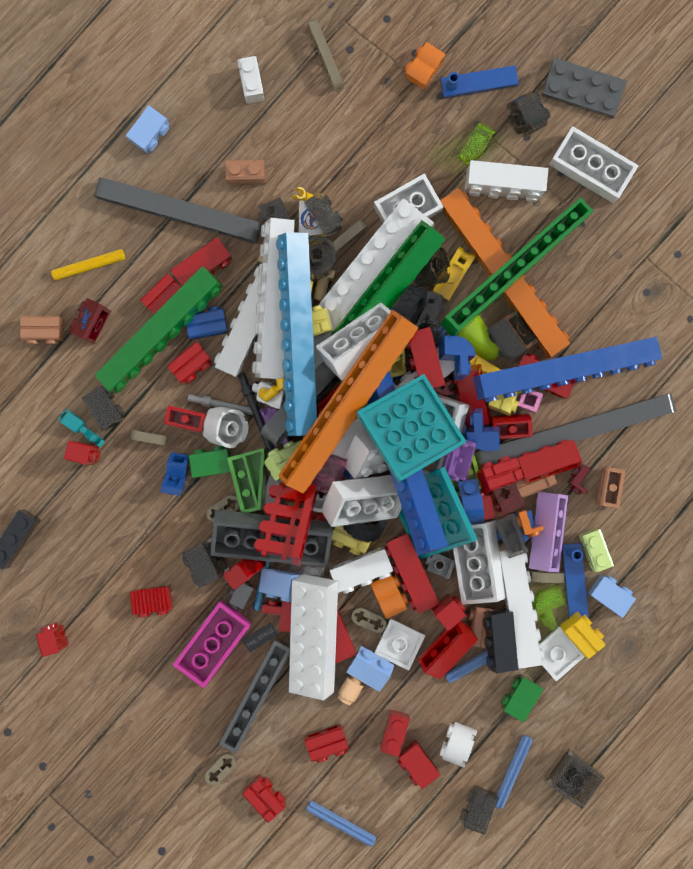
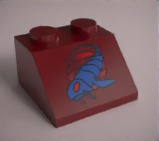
(89, 320)

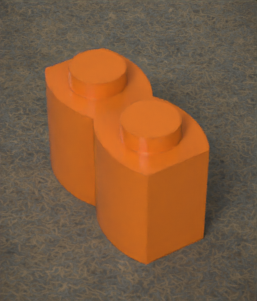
(424, 65)
(389, 596)

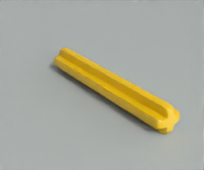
(88, 264)

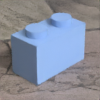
(148, 130)
(277, 583)
(612, 596)
(370, 668)

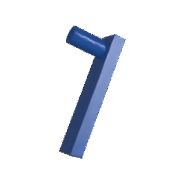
(479, 81)
(574, 579)

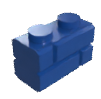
(208, 324)

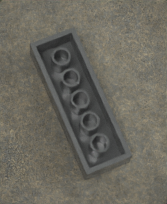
(237, 532)

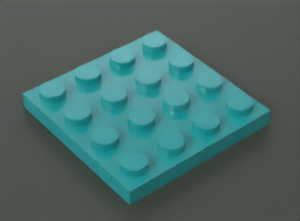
(411, 428)
(449, 510)

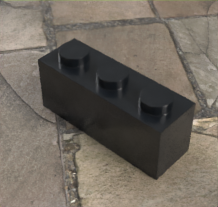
(16, 536)
(500, 640)

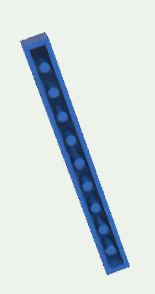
(567, 368)
(415, 498)

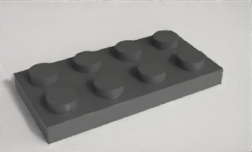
(584, 88)

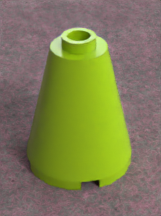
(478, 336)

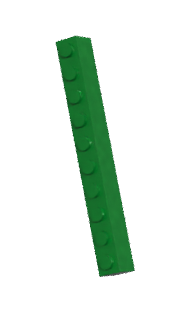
(516, 267)

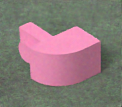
(530, 402)

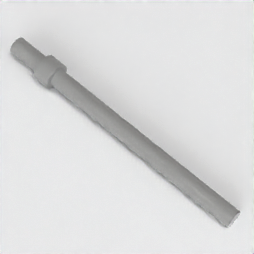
(207, 401)

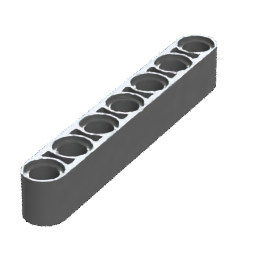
(275, 428)

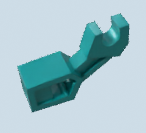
(77, 425)

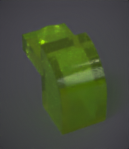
(476, 143)
(545, 601)

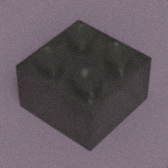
(511, 336)
(202, 565)
(575, 778)

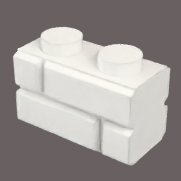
(251, 79)

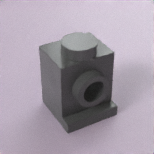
(445, 571)
(240, 596)

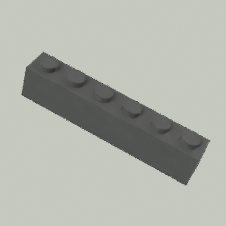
(255, 695)

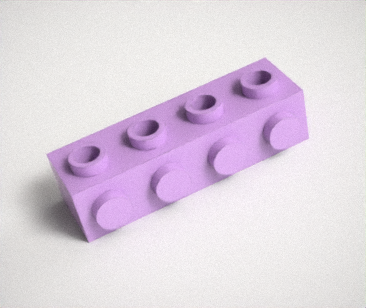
(548, 545)

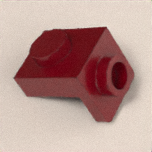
(578, 475)

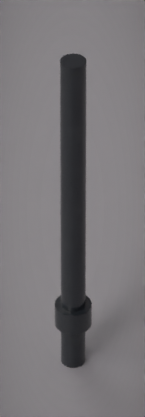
(249, 394)

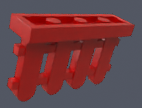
(290, 531)

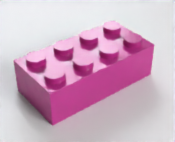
(212, 643)

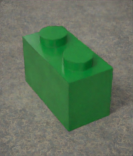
(209, 463)
(521, 697)

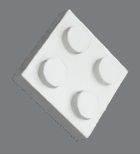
(399, 644)
(559, 653)

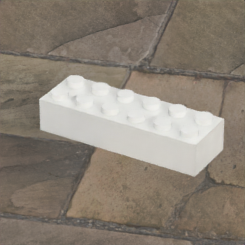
(313, 636)

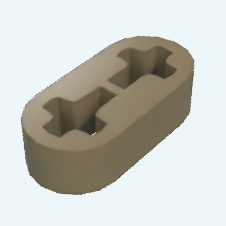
(148, 437)
(221, 504)
(547, 577)
(366, 623)
(217, 765)

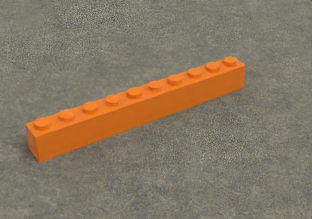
(492, 257)
(347, 400)

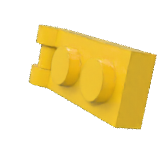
(457, 272)

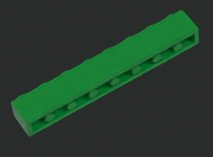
(398, 272)
(159, 330)

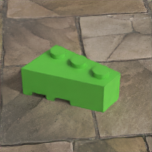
(249, 479)

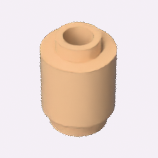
(350, 690)

